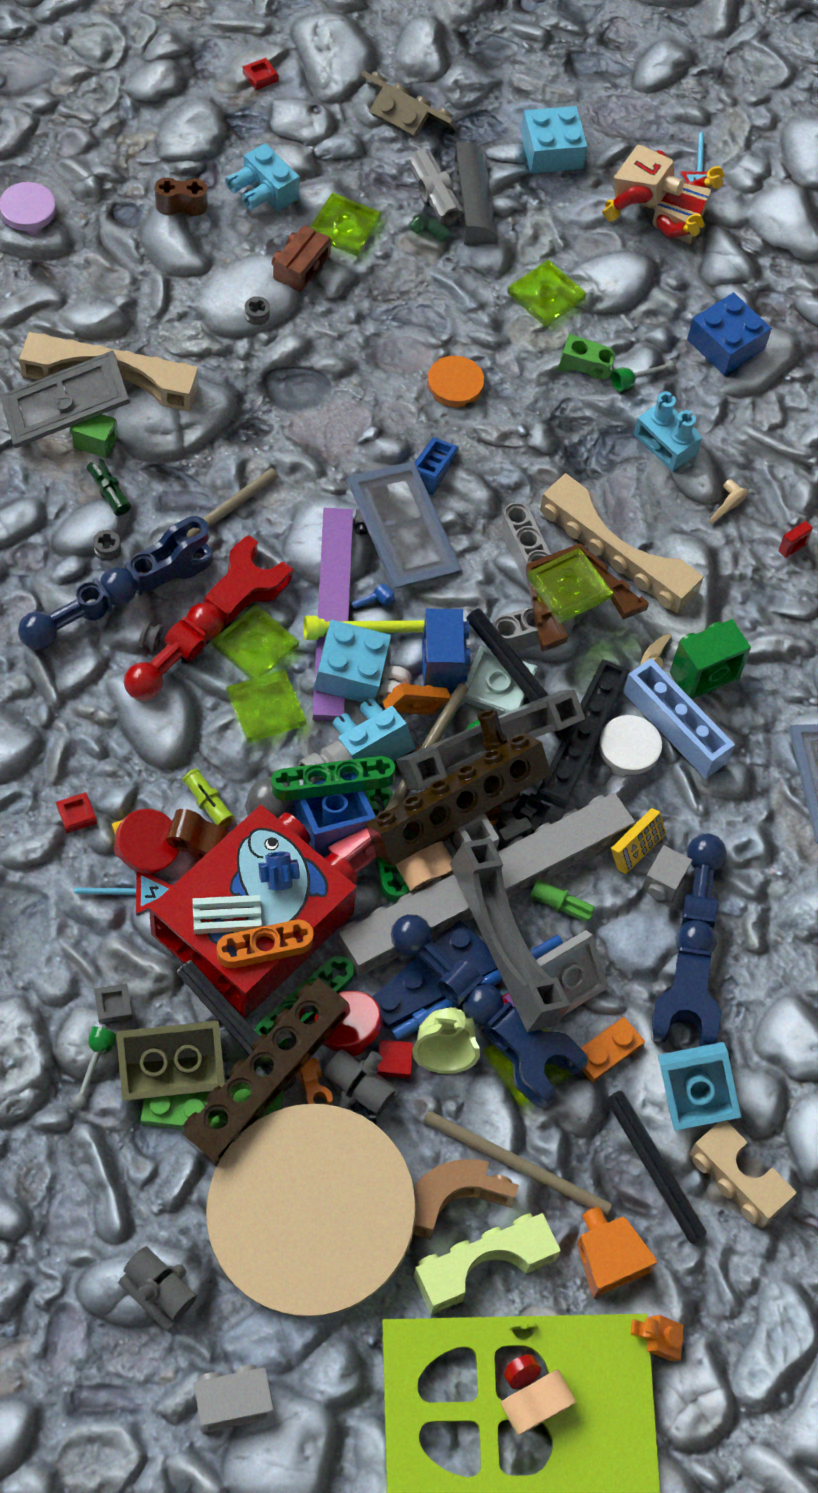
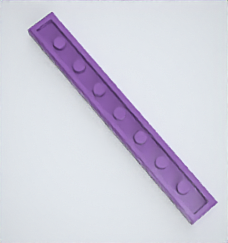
(333, 594)

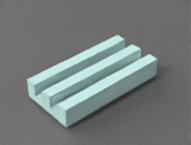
(200, 911)

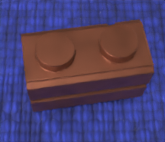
(301, 257)

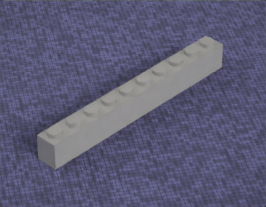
(525, 861)

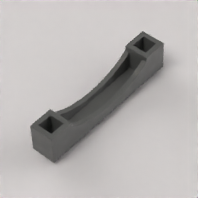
(446, 756)
(533, 992)

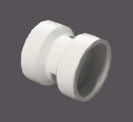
(391, 678)

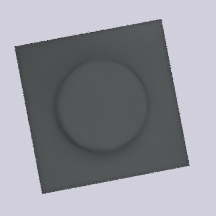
(113, 1003)

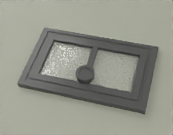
(64, 399)

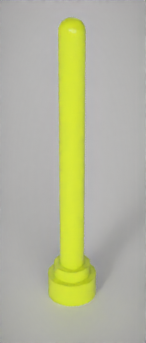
(315, 627)

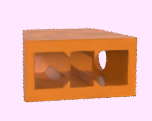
(612, 1253)

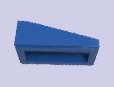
(433, 466)

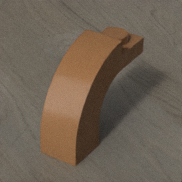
(456, 1181)

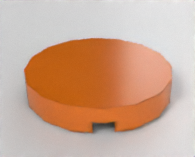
(455, 381)

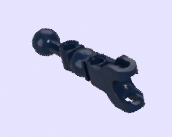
(118, 586)
(695, 944)
(485, 1005)

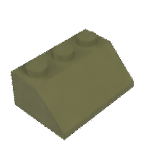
(170, 1060)

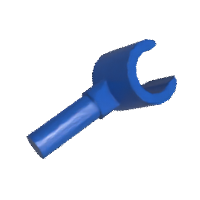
(382, 593)

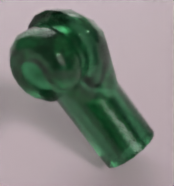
(429, 223)

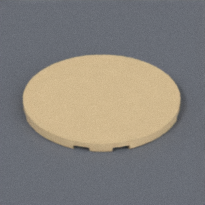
(311, 1210)

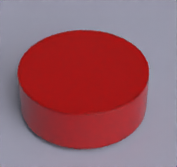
(522, 1371)

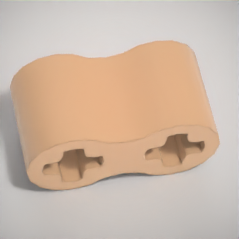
(426, 866)
(538, 1402)

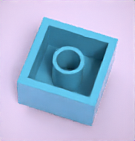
(553, 139)
(352, 662)
(699, 1086)

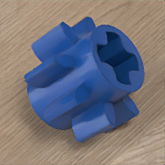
(279, 870)

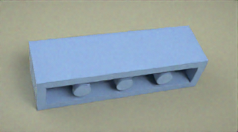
(678, 718)

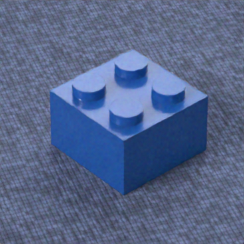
(729, 333)
(445, 648)
(333, 816)

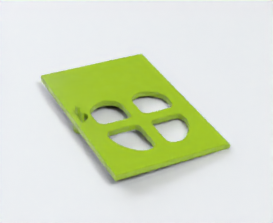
(596, 1444)

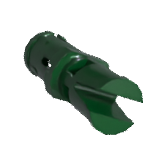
(109, 487)

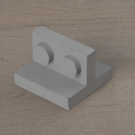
(577, 969)

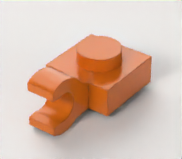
(309, 1080)
(662, 1334)

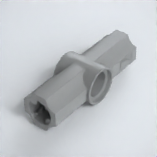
(435, 187)

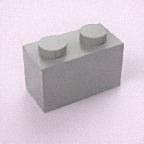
(233, 1398)

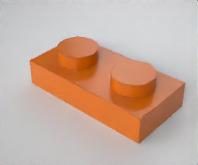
(417, 699)
(611, 1048)

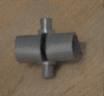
(360, 1082)
(157, 1287)

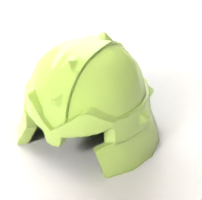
(446, 1042)

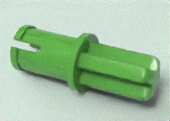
(562, 901)

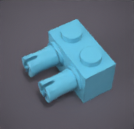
(269, 177)
(668, 433)
(380, 735)

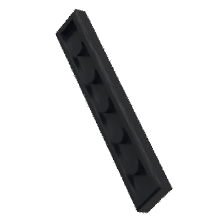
(583, 736)

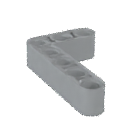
(516, 537)

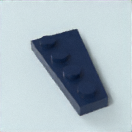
(417, 983)

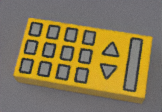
(638, 841)

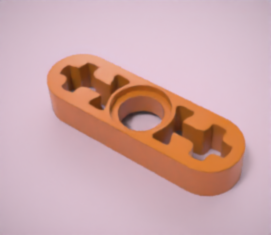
(272, 931)

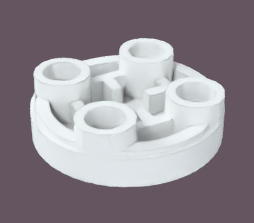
(630, 745)

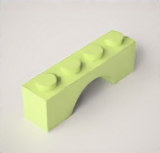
(525, 1244)

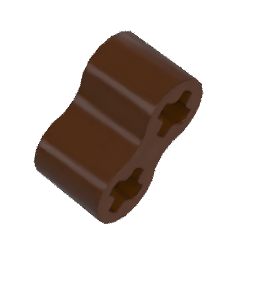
(181, 196)
(194, 834)

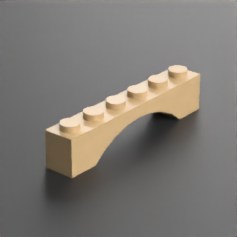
(167, 381)
(664, 578)

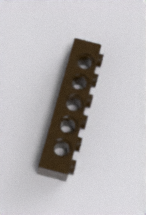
(505, 774)
(265, 1089)

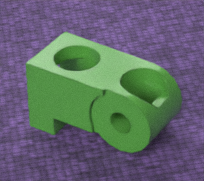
(587, 357)

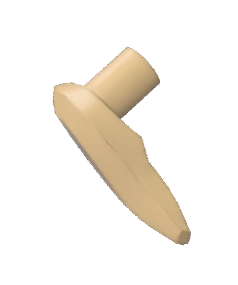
(736, 496)
(656, 649)

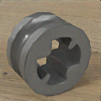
(254, 304)
(109, 553)
(150, 636)

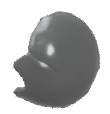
(261, 794)

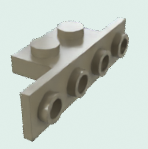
(401, 109)

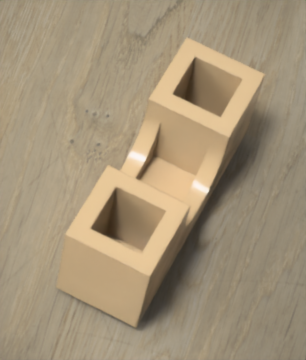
(758, 1197)

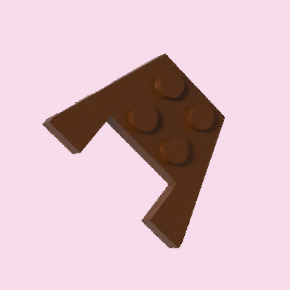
(548, 628)

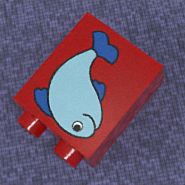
(320, 897)

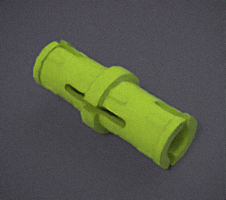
(197, 784)

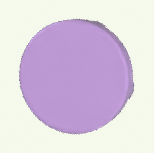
(27, 207)

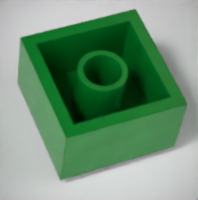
(710, 658)

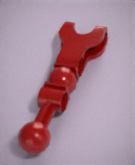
(205, 620)

